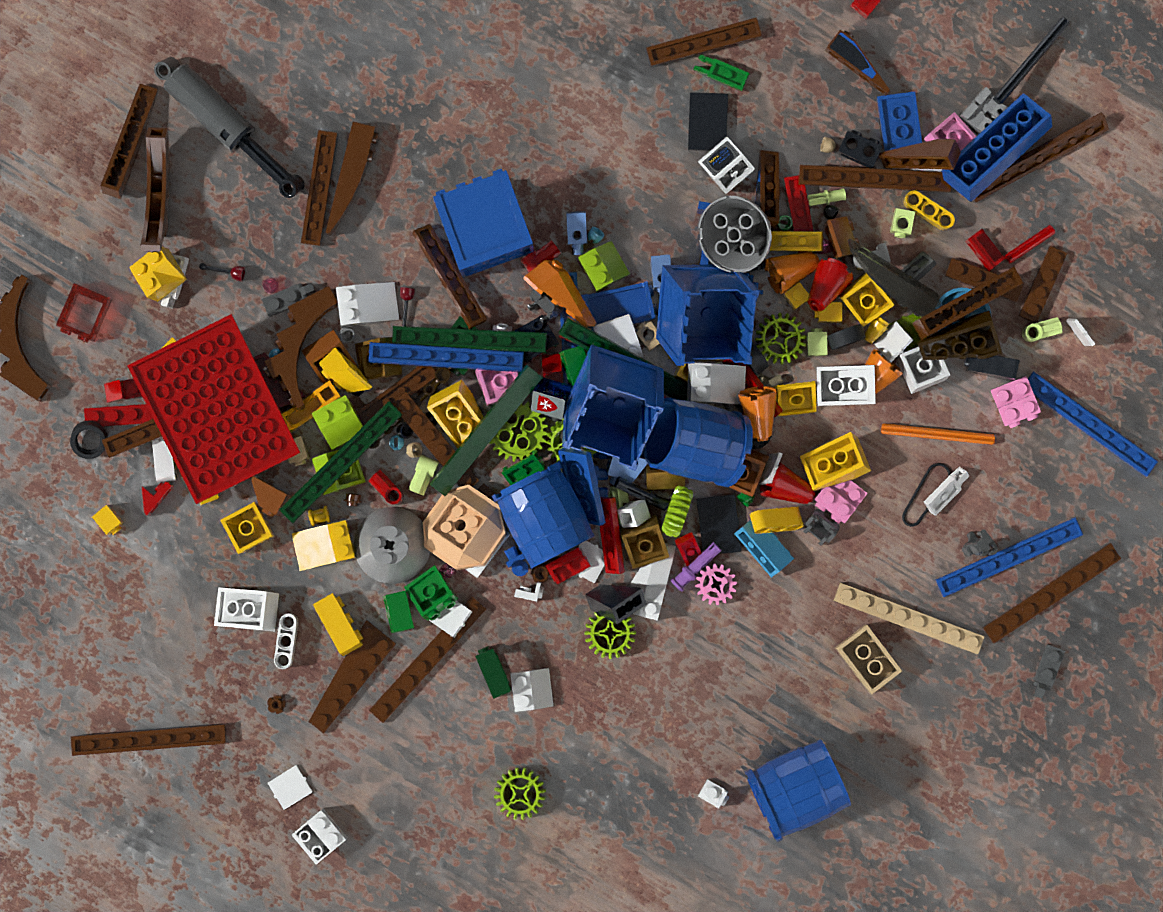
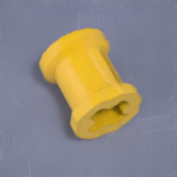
(319, 516)

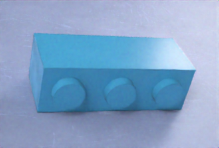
(765, 549)

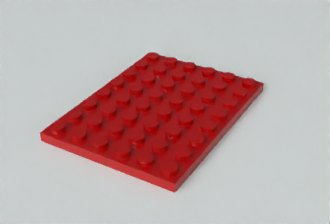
(213, 409)

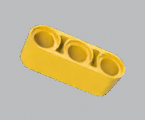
(934, 219)
(776, 520)

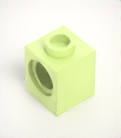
(906, 215)
(816, 342)

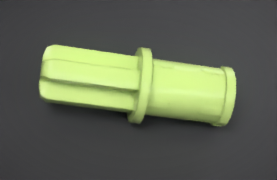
(826, 197)

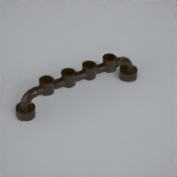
(442, 376)

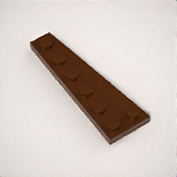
(352, 675)

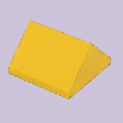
(796, 398)

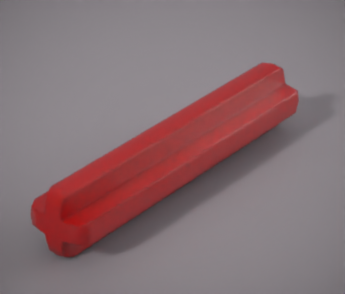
(1030, 244)

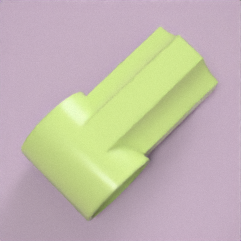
(1043, 329)
(424, 470)

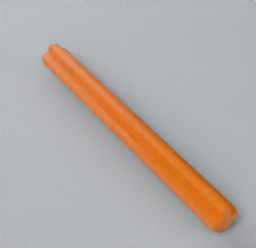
(940, 434)

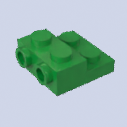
(431, 594)

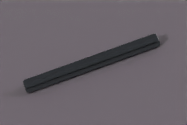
(1031, 60)

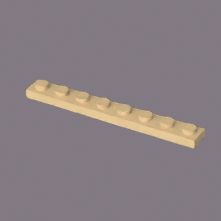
(908, 618)

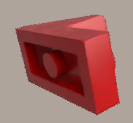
(552, 367)
(121, 390)
(152, 501)
(688, 548)

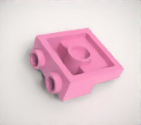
(952, 128)
(494, 383)
(1016, 402)
(840, 500)

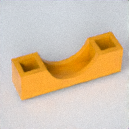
(319, 398)

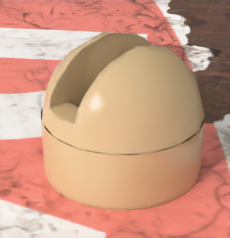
(827, 145)
(418, 449)

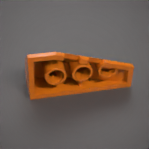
(556, 282)

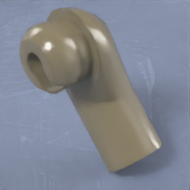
(773, 382)

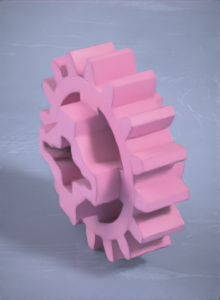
(727, 578)

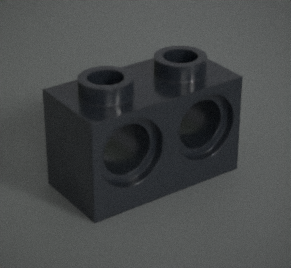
(857, 154)

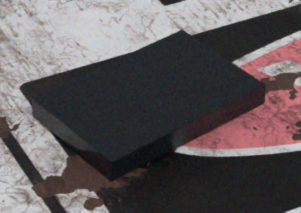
(707, 120)
(719, 523)

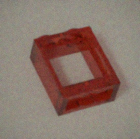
(75, 290)

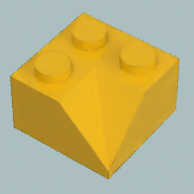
(158, 274)
(866, 299)
(247, 528)

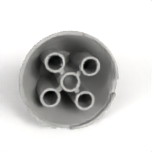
(735, 234)
(408, 554)

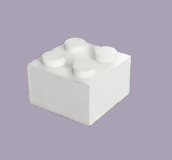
(919, 372)

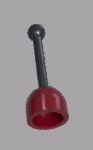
(236, 272)
(406, 294)

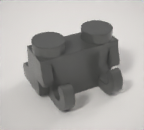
(545, 304)
(821, 527)
(979, 545)

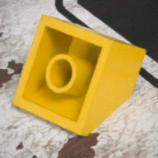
(343, 372)

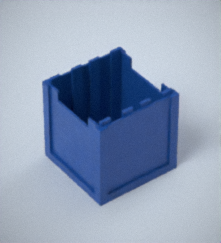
(483, 223)
(706, 314)
(613, 405)

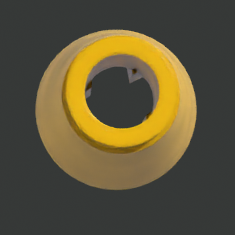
(876, 329)

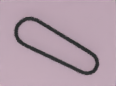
(914, 495)

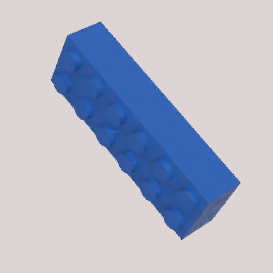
(998, 147)

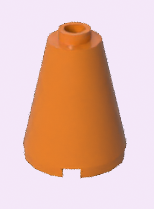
(790, 269)
(884, 370)
(760, 409)

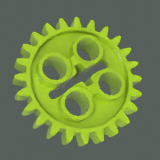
(534, 436)

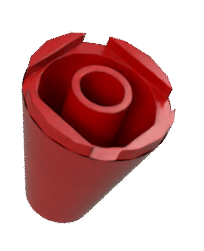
(828, 283)
(788, 487)

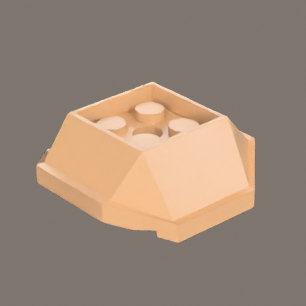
(477, 541)

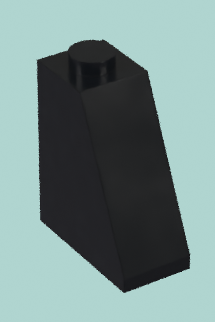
(994, 366)
(615, 601)

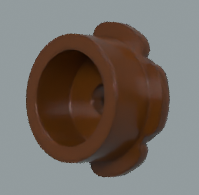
(352, 499)
(535, 573)
(271, 704)

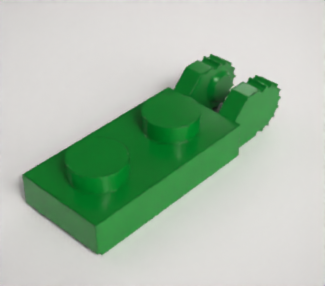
(723, 73)

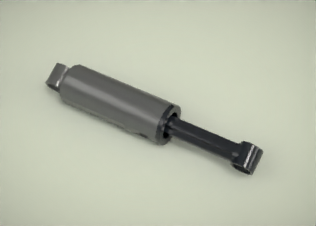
(222, 120)

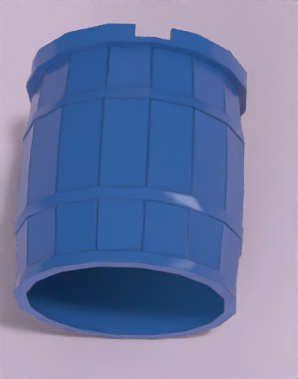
(700, 442)
(544, 515)
(798, 789)

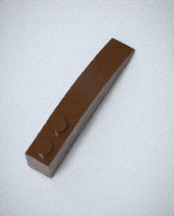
(129, 142)
(353, 169)
(967, 303)

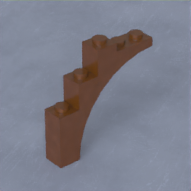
(157, 189)
(305, 315)
(17, 369)

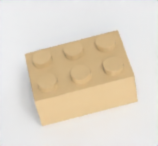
(868, 659)

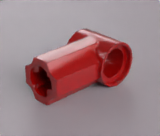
(547, 252)
(385, 487)

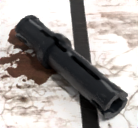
(649, 496)

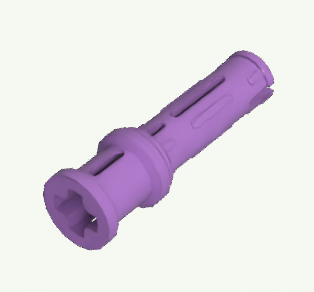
(689, 573)

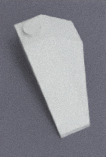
(653, 581)

